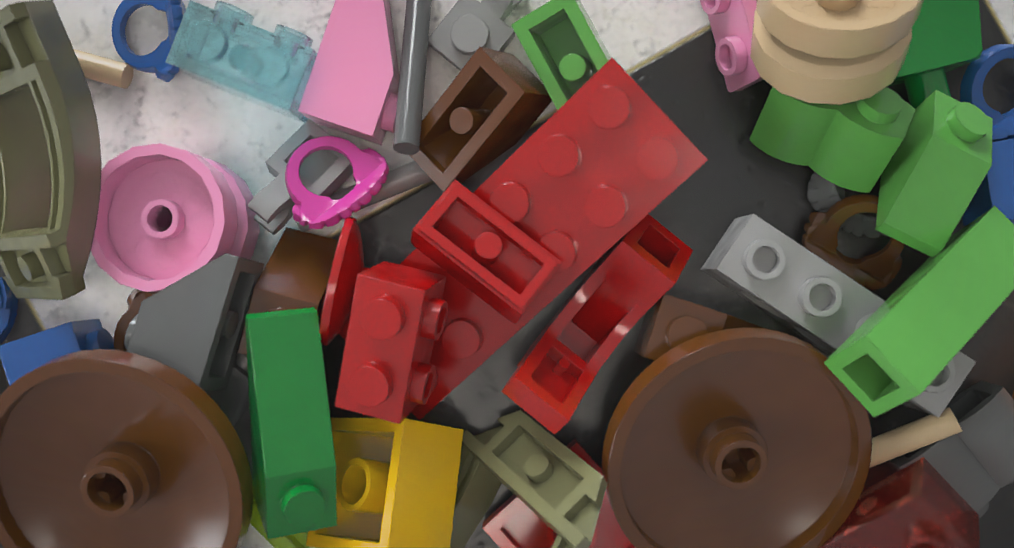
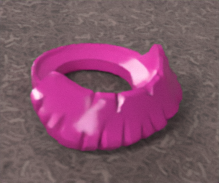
(319, 211)

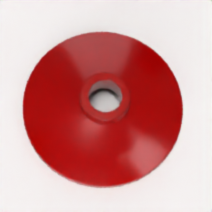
(342, 281)

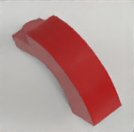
(594, 321)

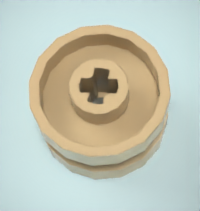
(831, 46)

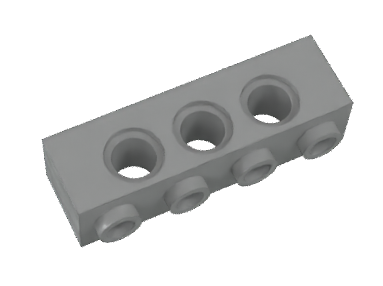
(810, 296)

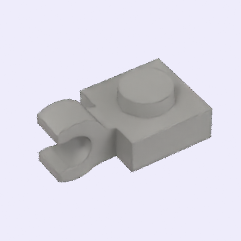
(471, 27)
(319, 173)

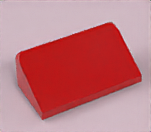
(484, 251)

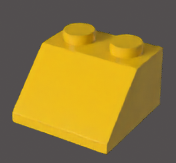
(392, 484)

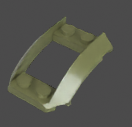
(45, 155)
(537, 471)

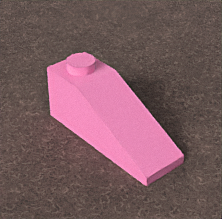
(355, 72)

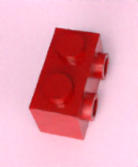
(391, 341)

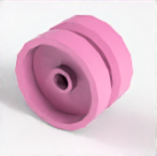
(169, 216)

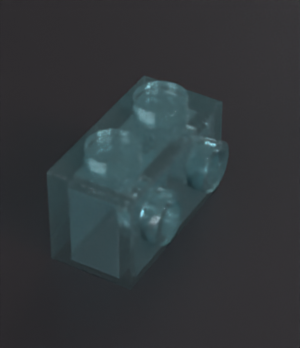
(242, 59)

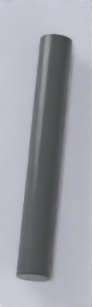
(412, 77)

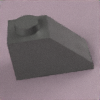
(198, 321)

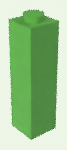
(929, 316)

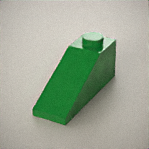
(290, 423)

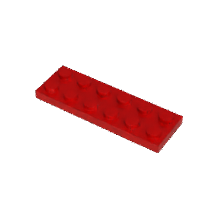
(574, 193)

